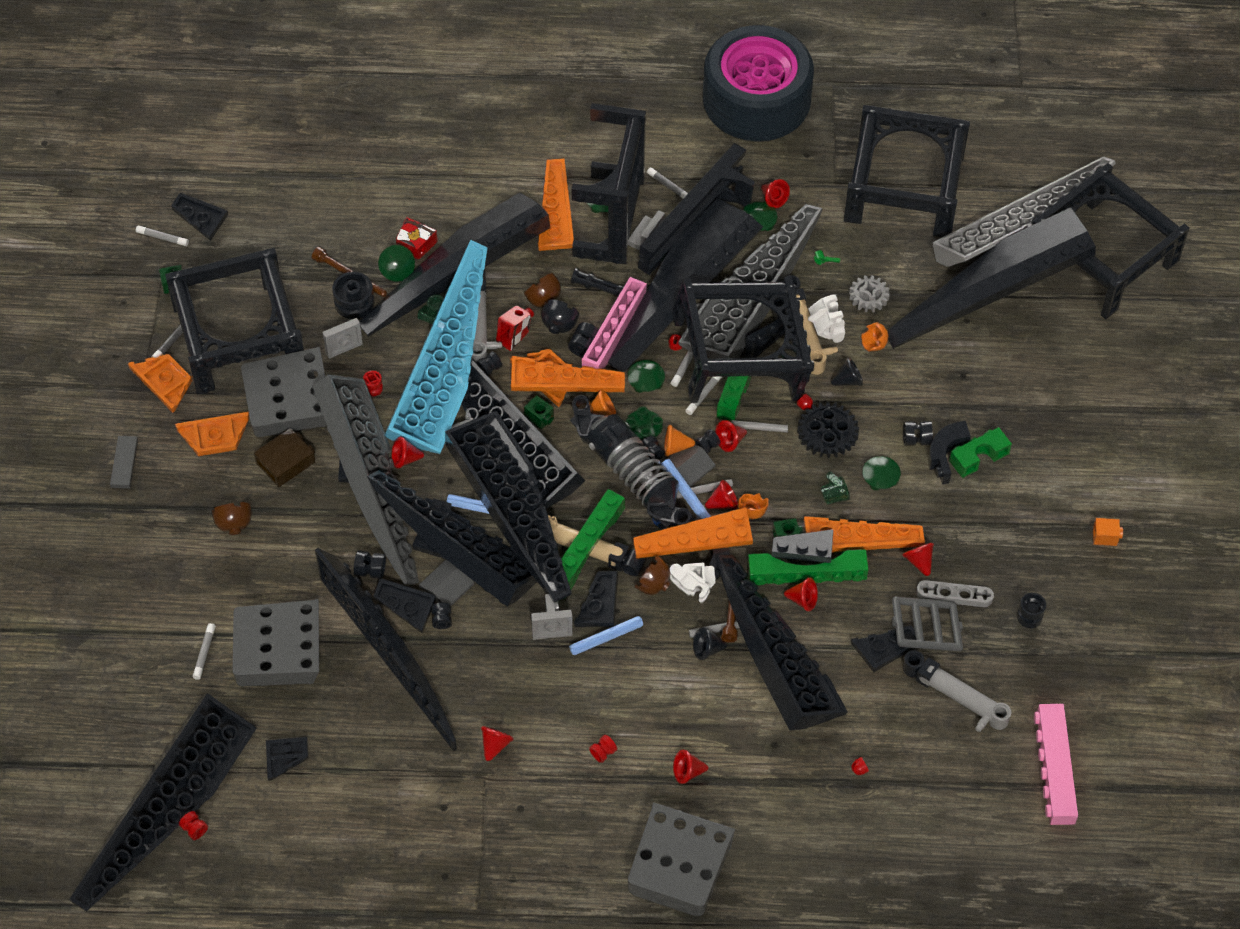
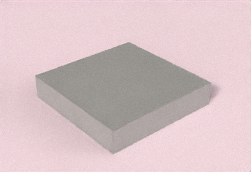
(342, 338)

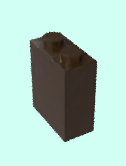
(284, 457)

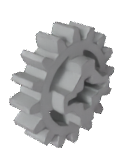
(869, 293)

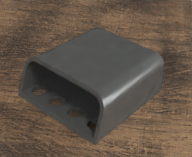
(282, 392)
(275, 643)
(676, 864)

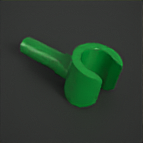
(820, 258)

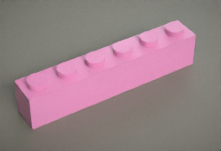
(614, 325)
(1056, 764)

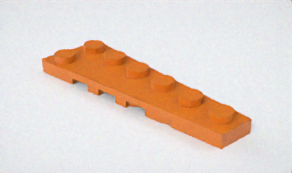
(557, 205)
(541, 376)
(709, 533)
(866, 535)

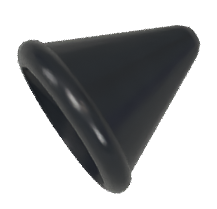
(847, 375)
(707, 644)

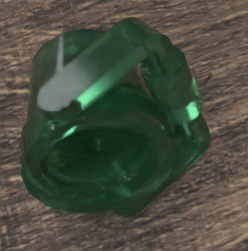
(431, 309)
(835, 490)

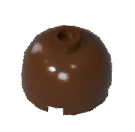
(547, 289)
(232, 517)
(654, 577)

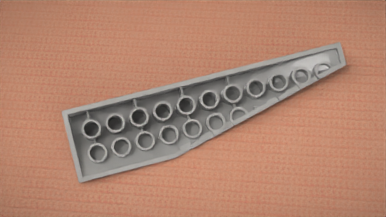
(1007, 220)

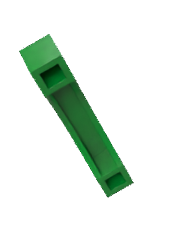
(598, 523)
(768, 569)

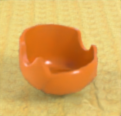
(875, 337)
(755, 505)

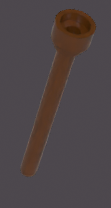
(320, 255)
(729, 632)

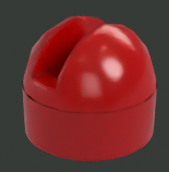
(674, 346)
(805, 402)
(859, 767)

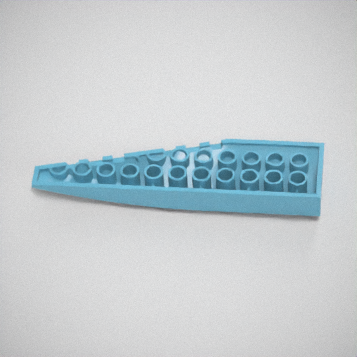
(444, 363)

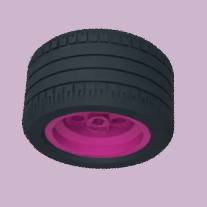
(758, 83)

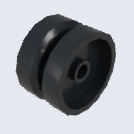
(353, 295)

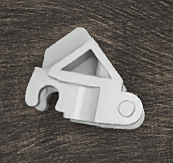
(828, 319)
(693, 579)

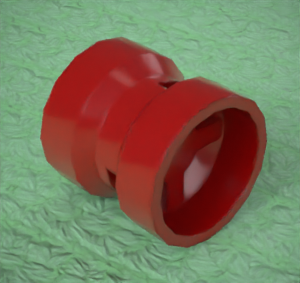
(373, 382)
(603, 748)
(191, 823)

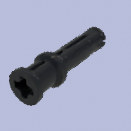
(591, 281)

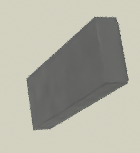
(124, 462)

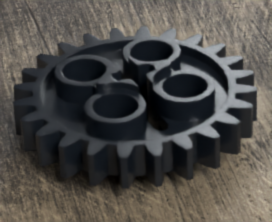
(828, 429)

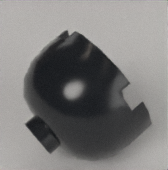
(559, 317)

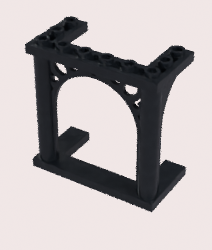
(929, 125)
(618, 186)
(1096, 190)
(784, 306)
(261, 344)

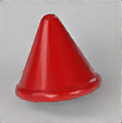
(776, 193)
(729, 435)
(404, 453)
(722, 497)
(921, 558)
(804, 594)
(494, 742)
(687, 767)

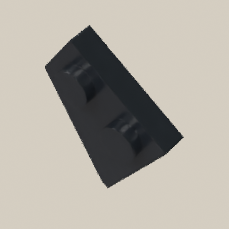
(285, 755)

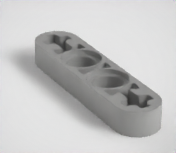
(954, 595)

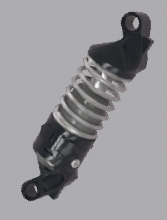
(625, 453)

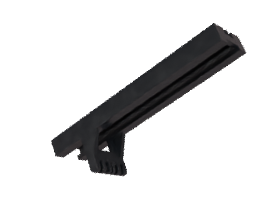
(706, 191)

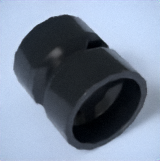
(582, 338)
(924, 433)
(369, 564)
(1031, 610)

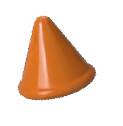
(603, 404)
(676, 441)

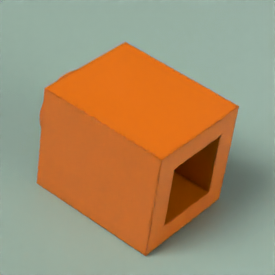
(1107, 532)

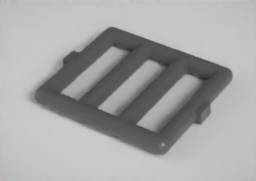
(915, 604)

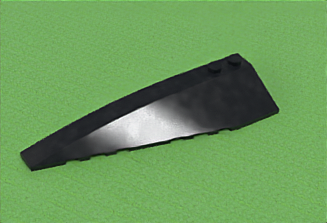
(465, 546)
(790, 675)

